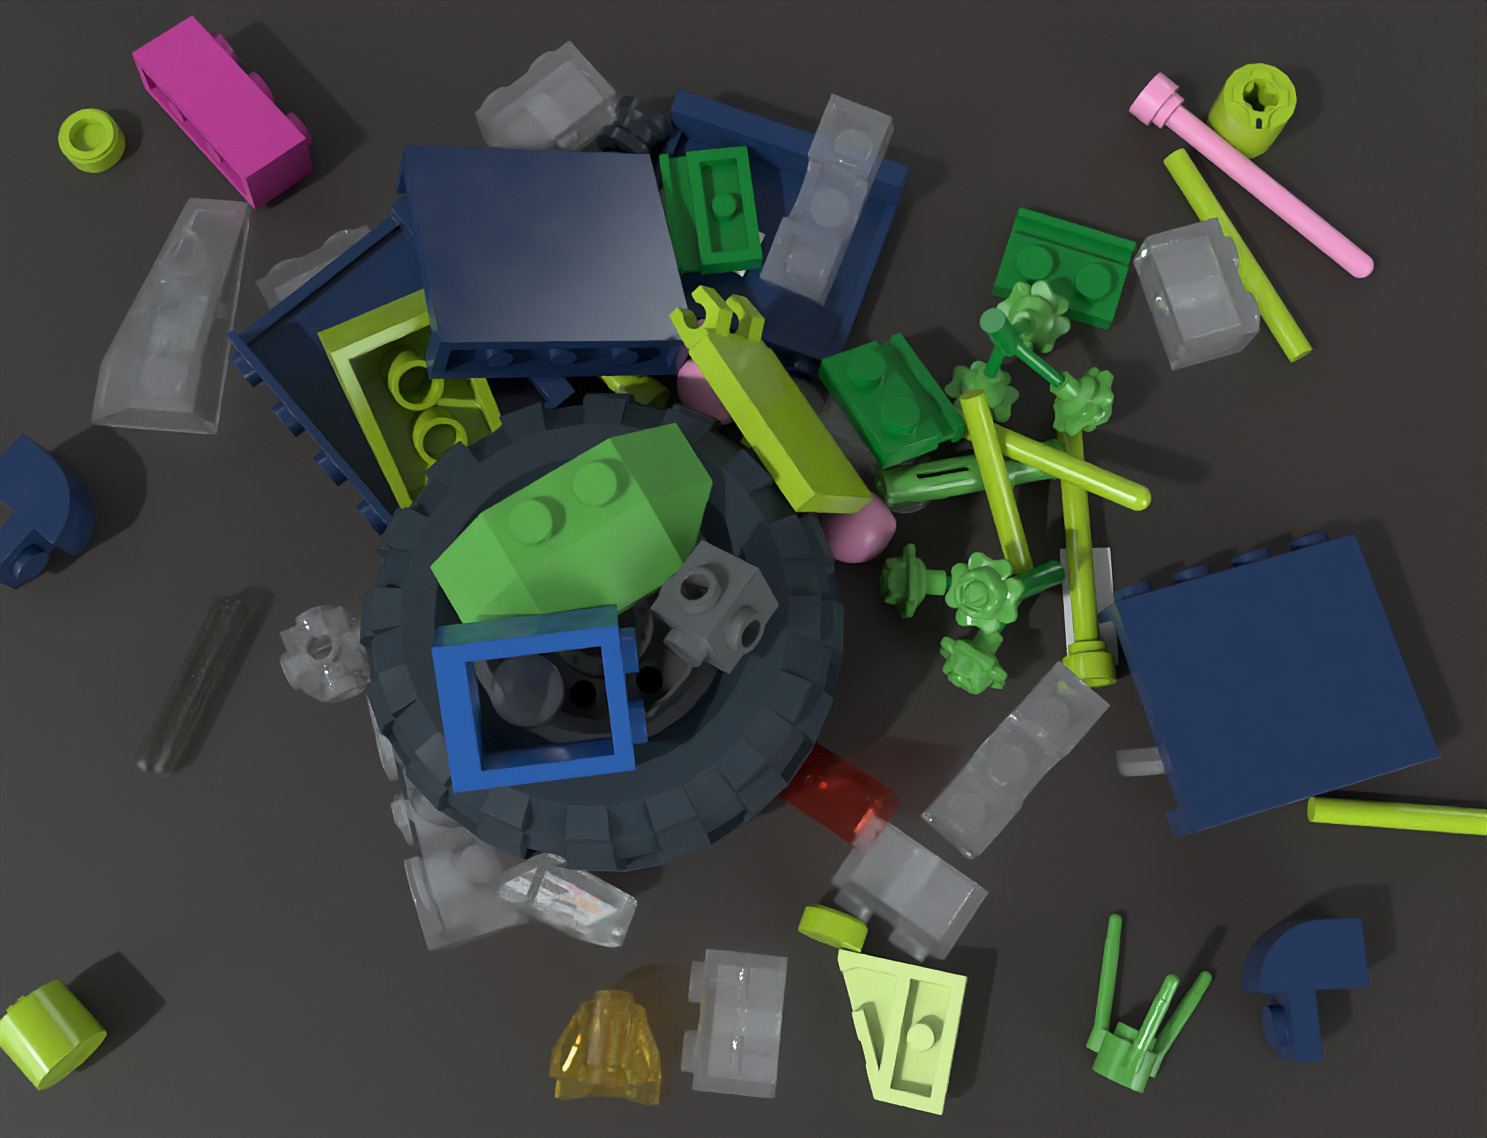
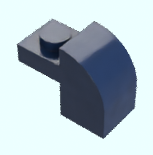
(49, 510)
(1290, 966)

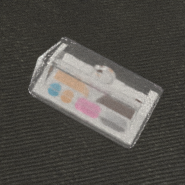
(566, 899)

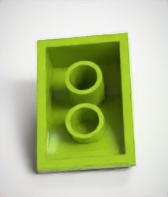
(400, 409)

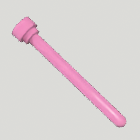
(1163, 107)

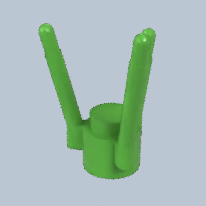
(1129, 1053)

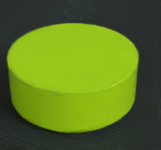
(91, 140)
(833, 928)

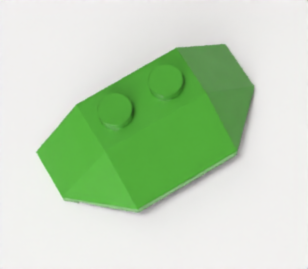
(583, 534)

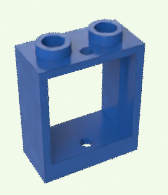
(462, 644)

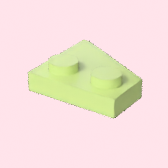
(905, 1026)

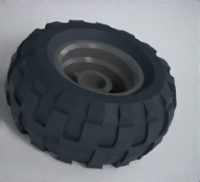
(714, 737)

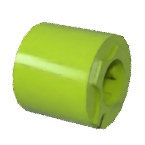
(1253, 108)
(49, 1034)

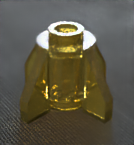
(607, 1052)

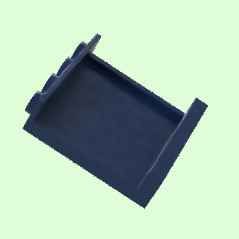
(778, 161)
(543, 262)
(294, 364)
(1269, 680)

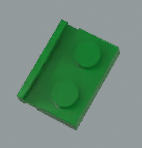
(711, 211)
(1073, 259)
(891, 400)

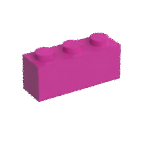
(225, 111)

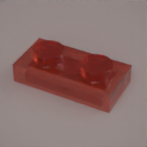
(840, 798)

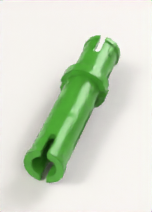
(947, 478)

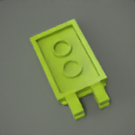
(769, 406)

